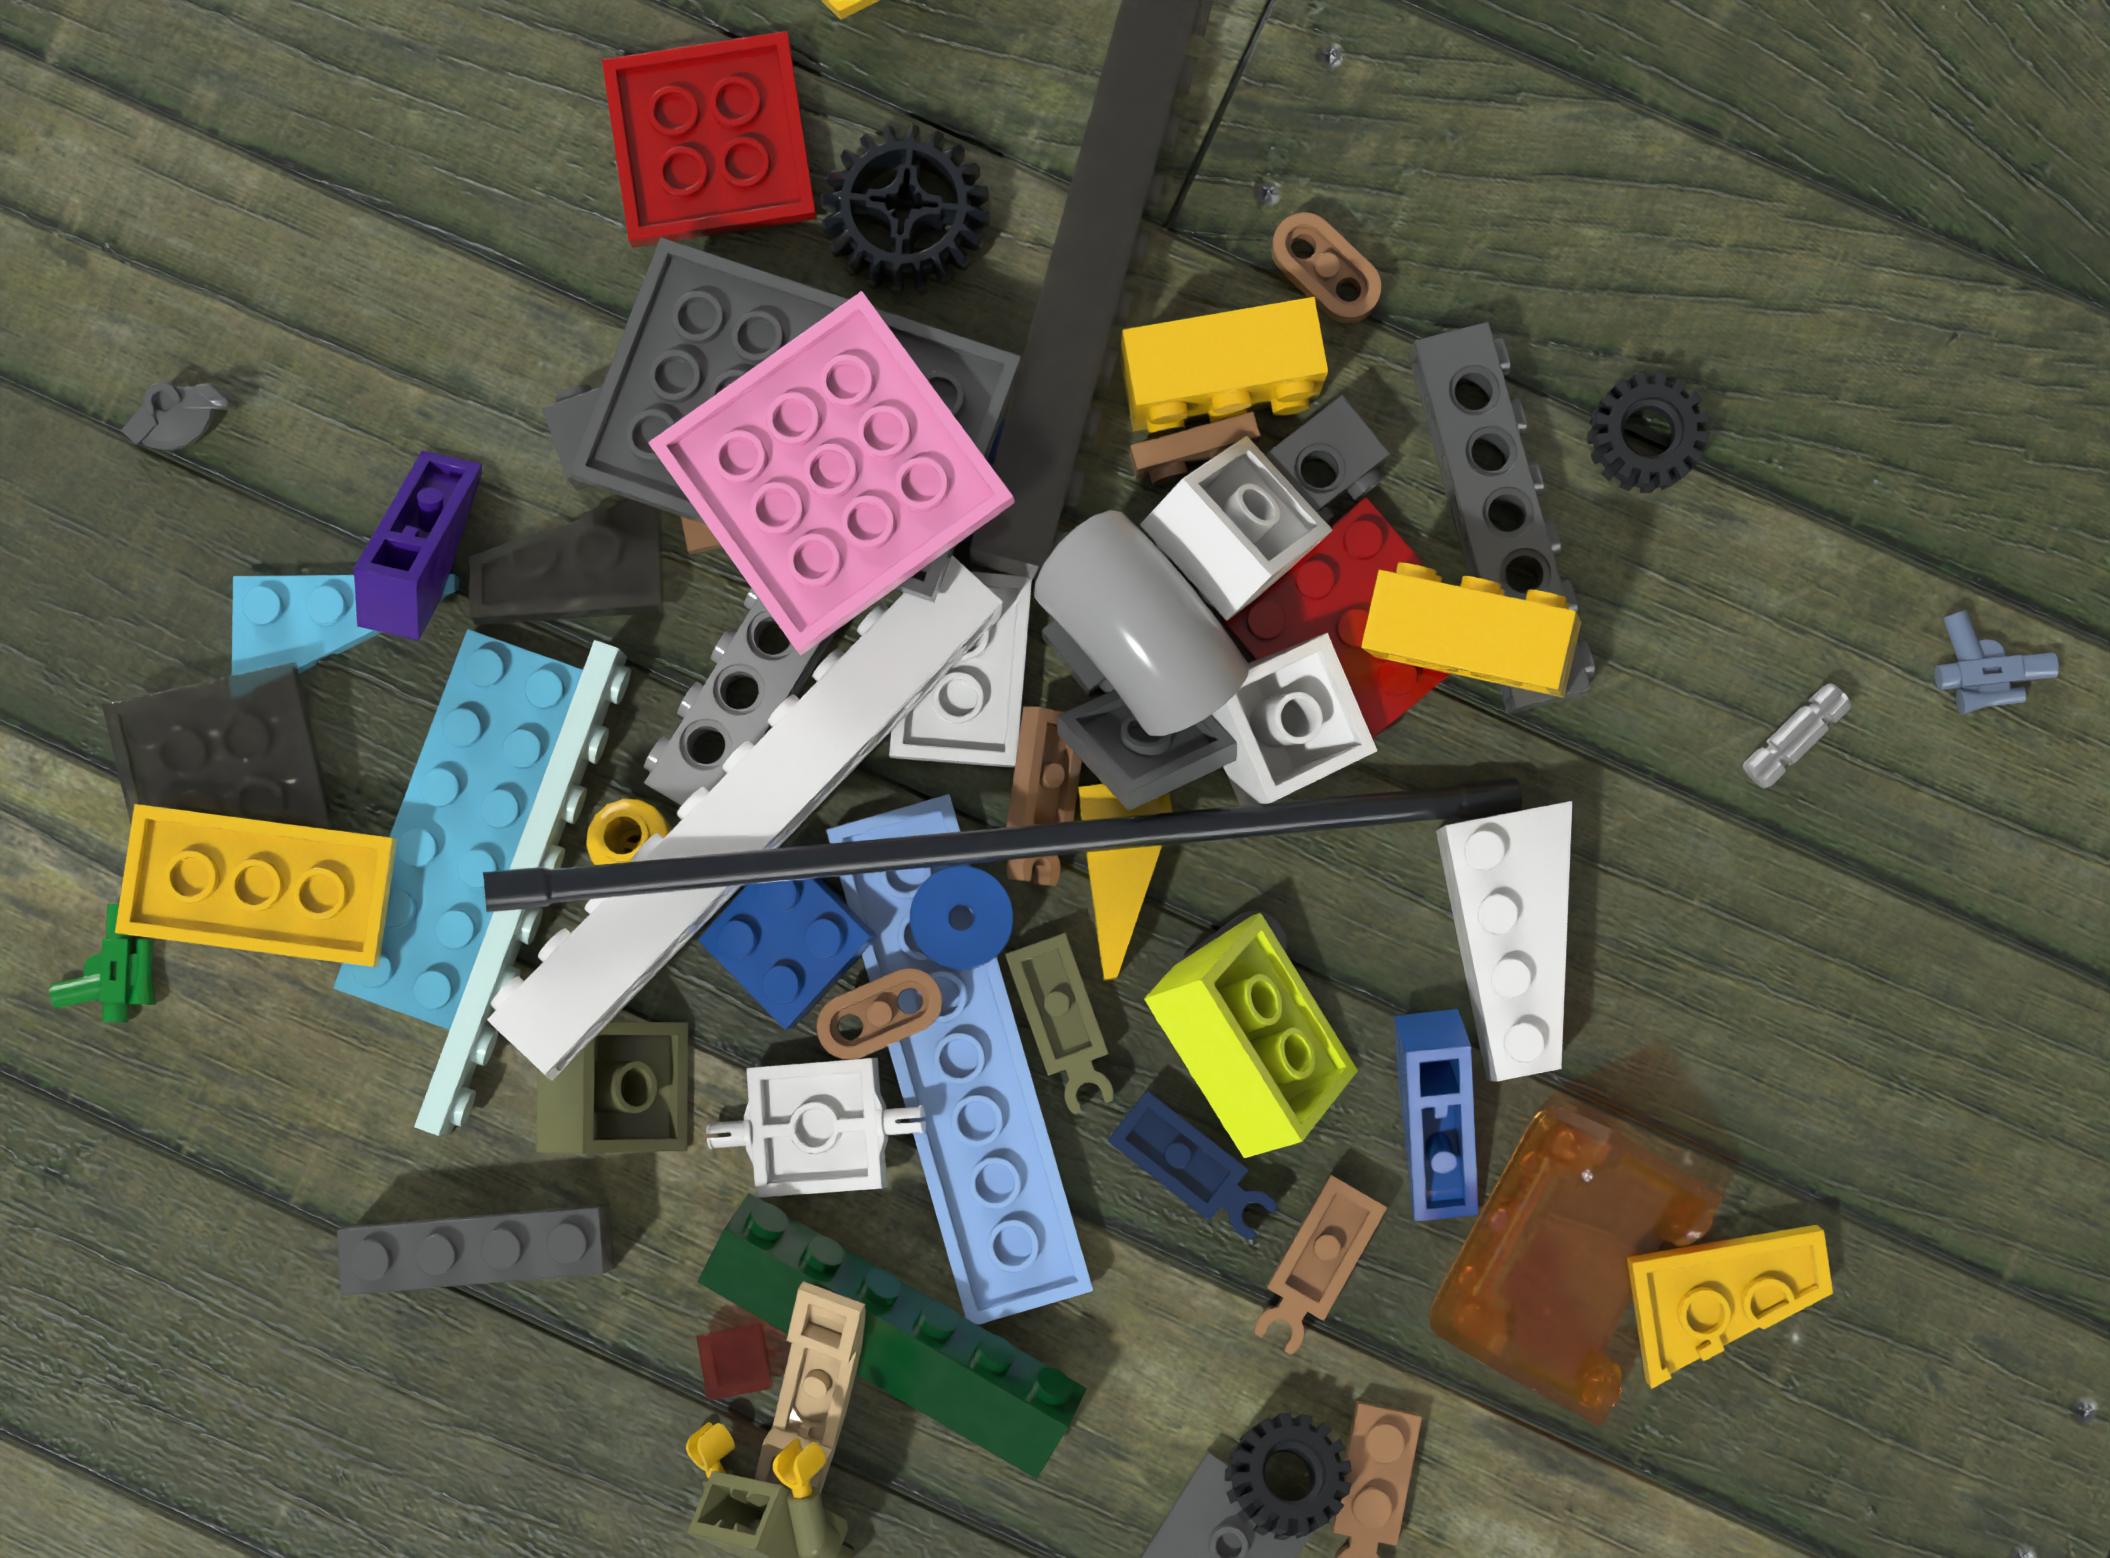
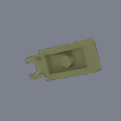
(1060, 1014)

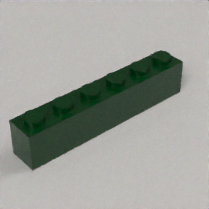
(909, 1340)

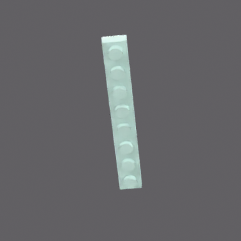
(557, 802)

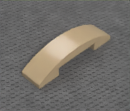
(817, 1379)

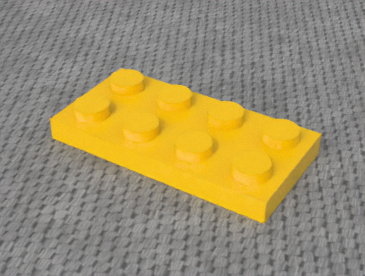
(256, 885)

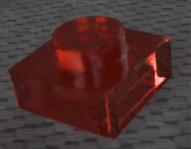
(735, 1361)

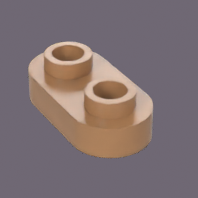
(1330, 266)
(880, 1013)

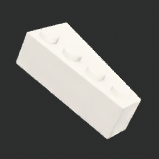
(1511, 927)

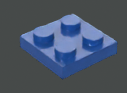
(787, 944)

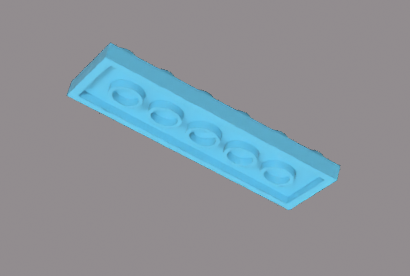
(461, 821)

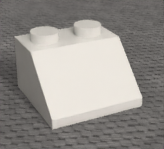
(1235, 527)
(1292, 722)

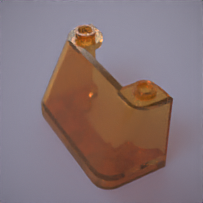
(1550, 1256)

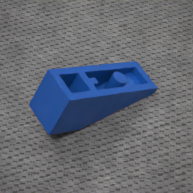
(1437, 1113)

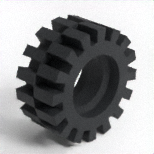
(1679, 410)
(1322, 1460)

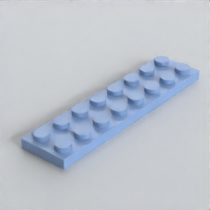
(984, 1125)

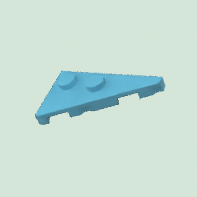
(296, 619)

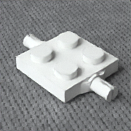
(816, 1127)

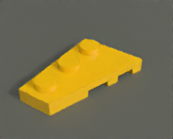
(1717, 1291)

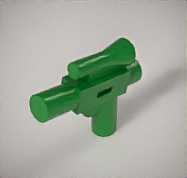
(112, 977)

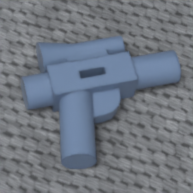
(1985, 671)

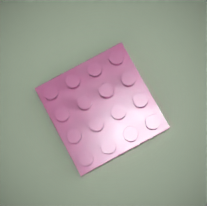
(831, 472)

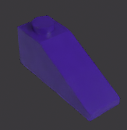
(415, 546)

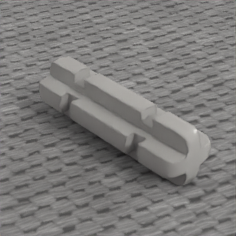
(1797, 735)

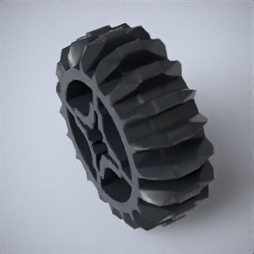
(882, 204)

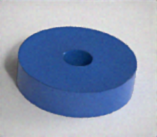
(956, 888)

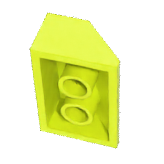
(1252, 1037)

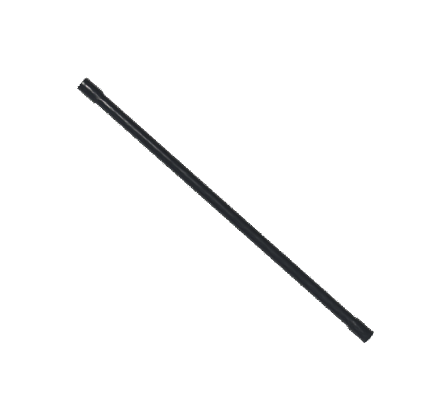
(543, 886)

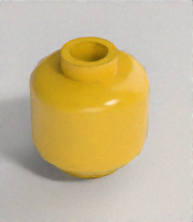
(619, 826)

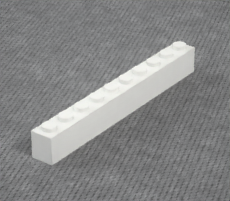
(754, 807)

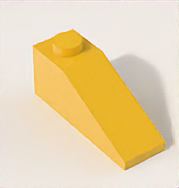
(1118, 876)

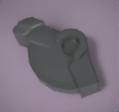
(176, 415)

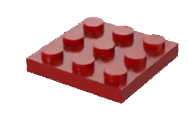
(709, 139)
(1333, 595)

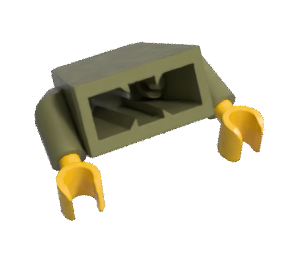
(760, 1516)

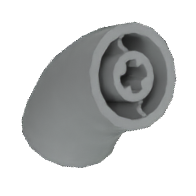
(1140, 624)

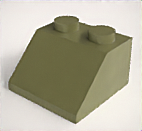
(619, 1093)

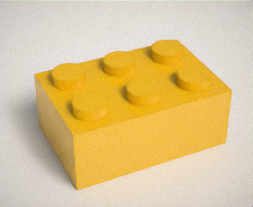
(1223, 366)
(1472, 629)

